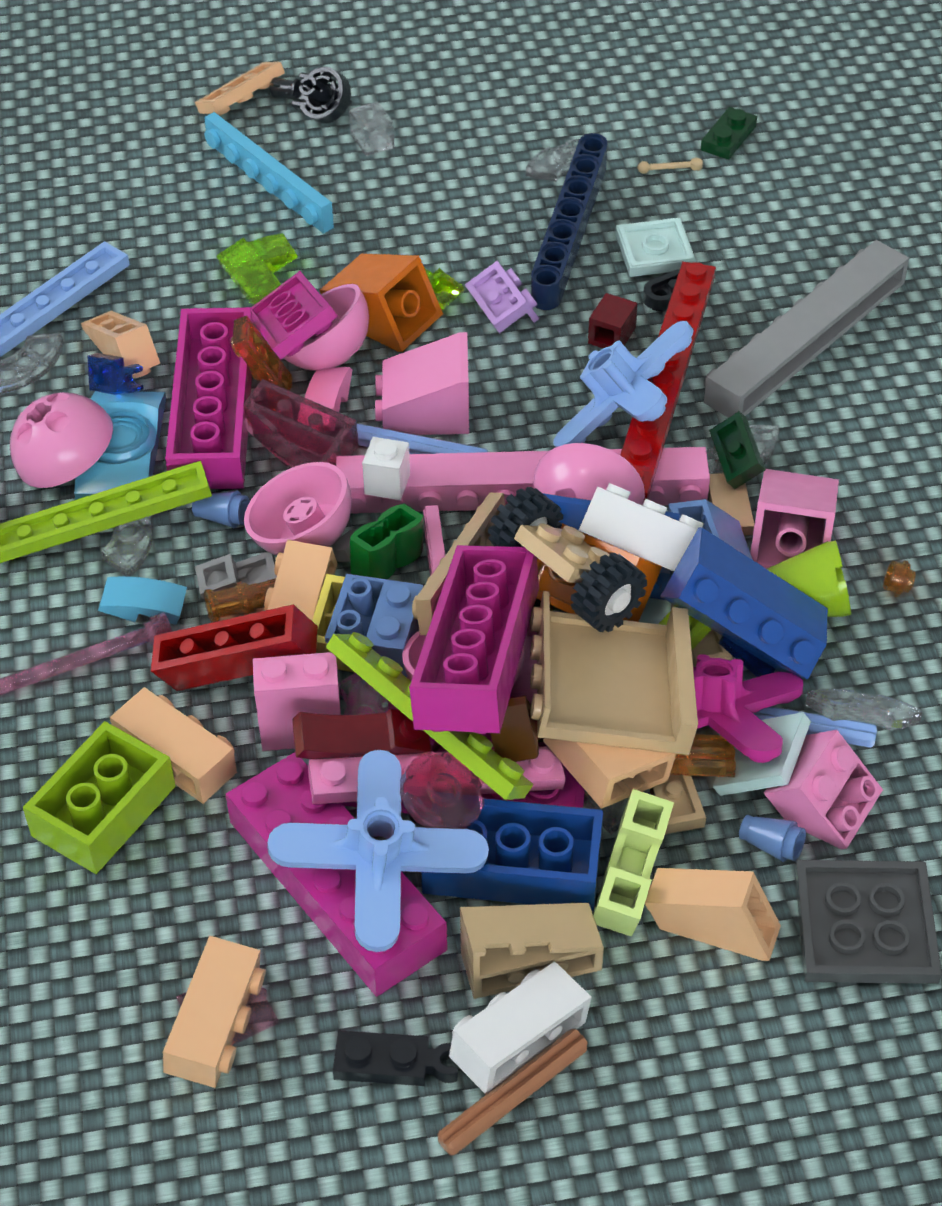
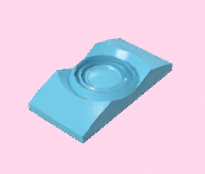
(133, 444)

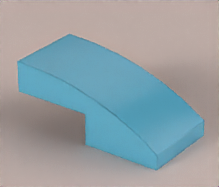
(137, 595)

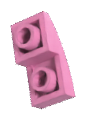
(330, 387)

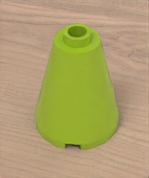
(819, 576)

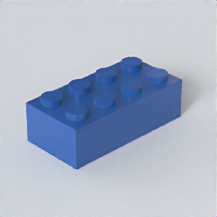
(532, 857)

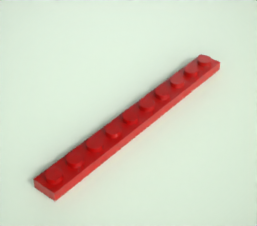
(687, 303)

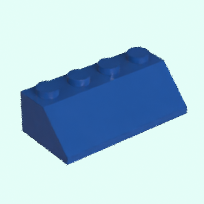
(749, 605)

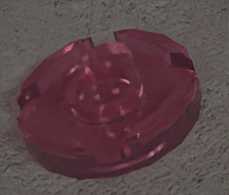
(441, 792)

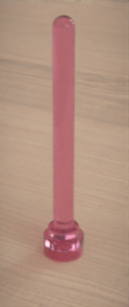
(157, 625)

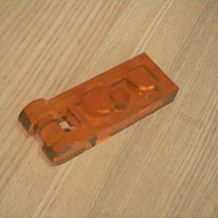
(258, 355)

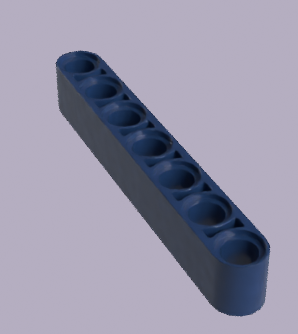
(569, 221)

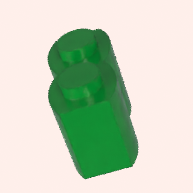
(387, 543)

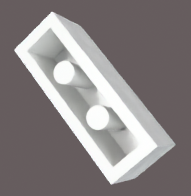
(637, 527)
(518, 1026)

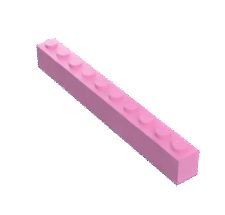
(466, 479)

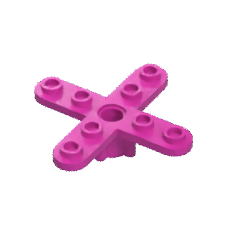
(729, 704)

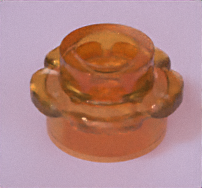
(899, 578)

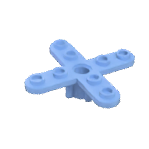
(623, 382)
(378, 861)

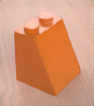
(396, 296)

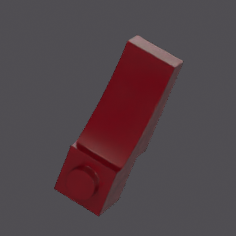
(356, 735)

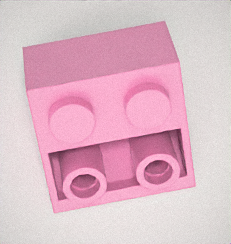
(827, 790)

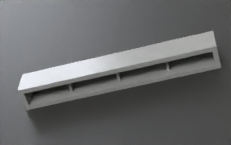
(805, 330)

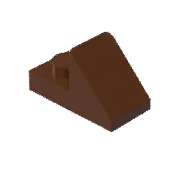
(518, 732)

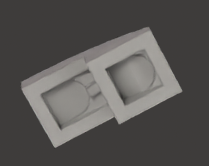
(224, 572)

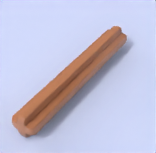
(512, 1091)

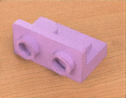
(500, 297)

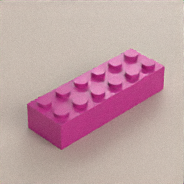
(209, 397)
(475, 640)
(328, 895)

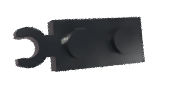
(390, 1059)

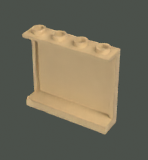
(614, 685)

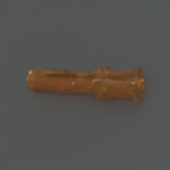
(236, 600)

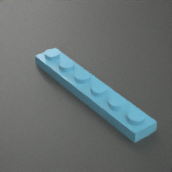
(269, 172)

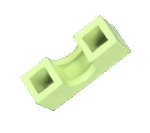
(631, 862)

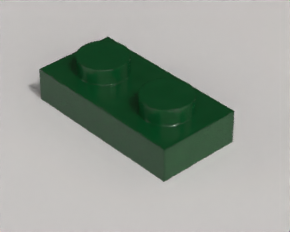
(728, 133)
(737, 450)

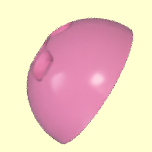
(343, 337)
(59, 439)
(580, 467)
(300, 505)

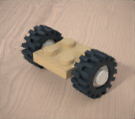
(604, 582)

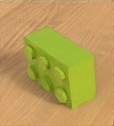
(99, 797)

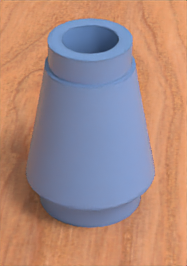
(222, 508)
(774, 836)

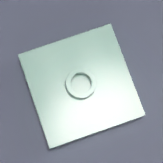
(654, 246)
(778, 771)

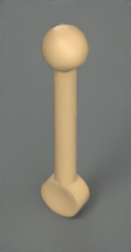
(694, 164)

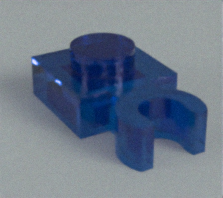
(110, 376)

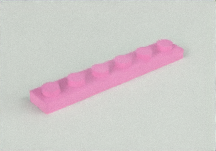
(336, 778)

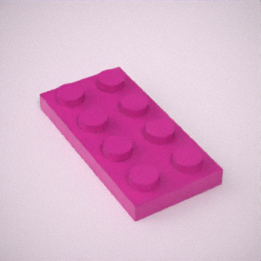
(292, 315)

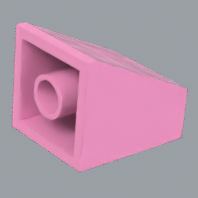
(426, 389)
(792, 515)
(293, 686)

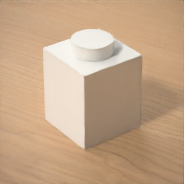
(386, 468)

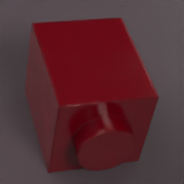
(612, 321)

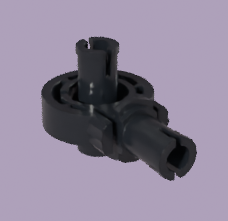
(314, 95)

